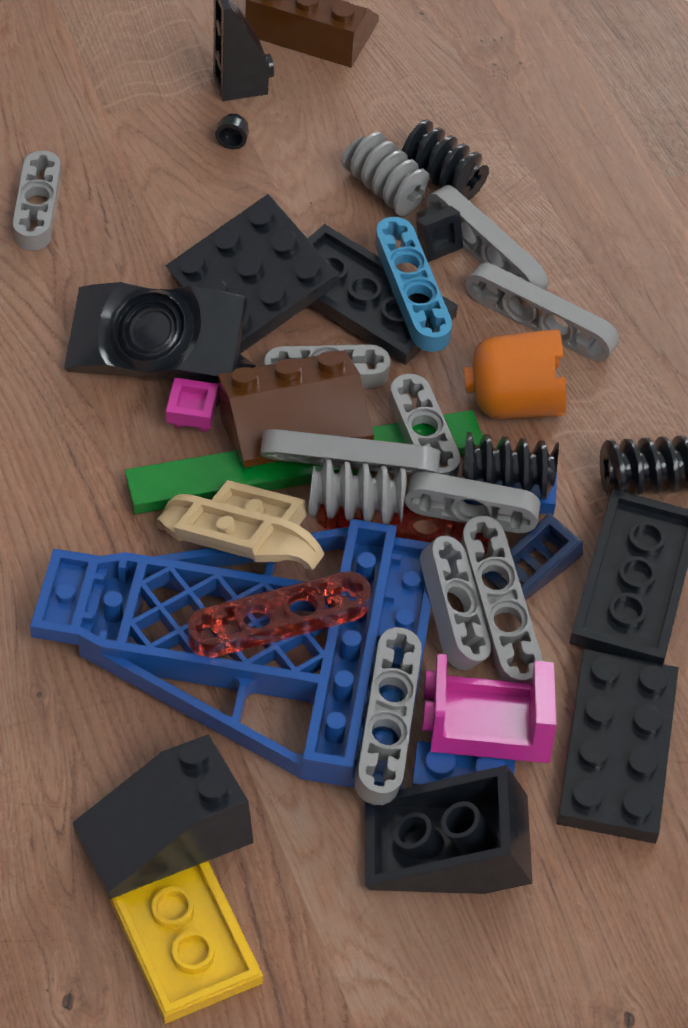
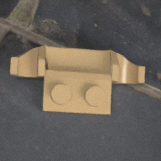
(244, 523)

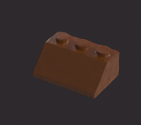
(314, 27)
(297, 395)

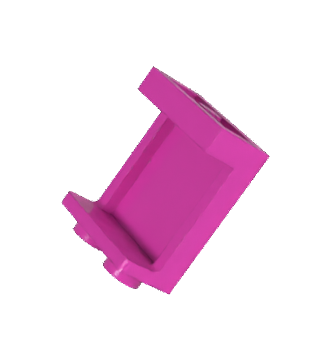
(491, 715)

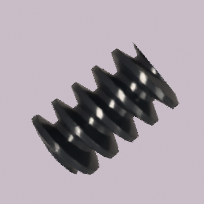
(445, 160)
(644, 463)
(511, 465)

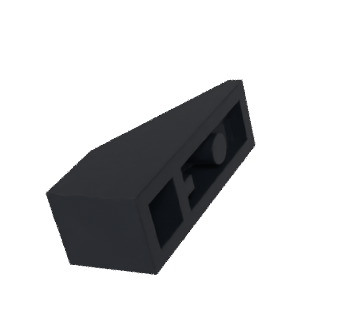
(238, 57)

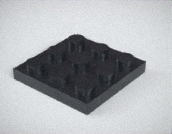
(262, 259)

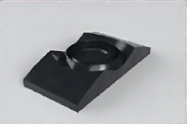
(155, 332)

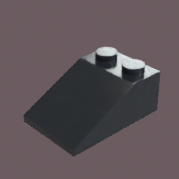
(166, 818)
(451, 836)

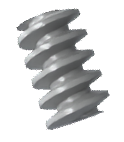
(386, 172)
(357, 492)

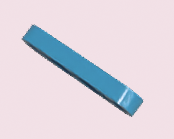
(414, 282)

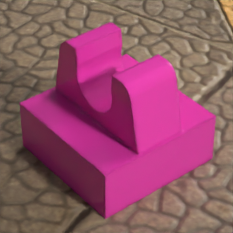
(192, 403)

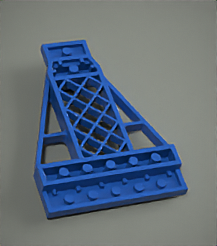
(99, 607)

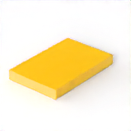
(187, 942)

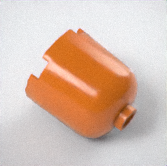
(517, 375)

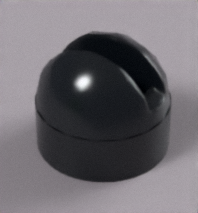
(232, 131)

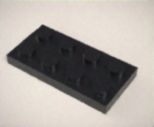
(365, 297)
(634, 579)
(618, 746)

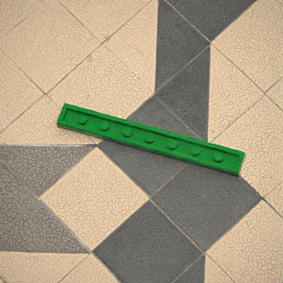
(203, 476)

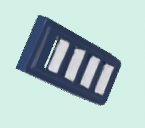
(550, 530)

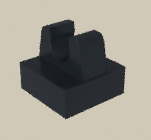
(439, 231)

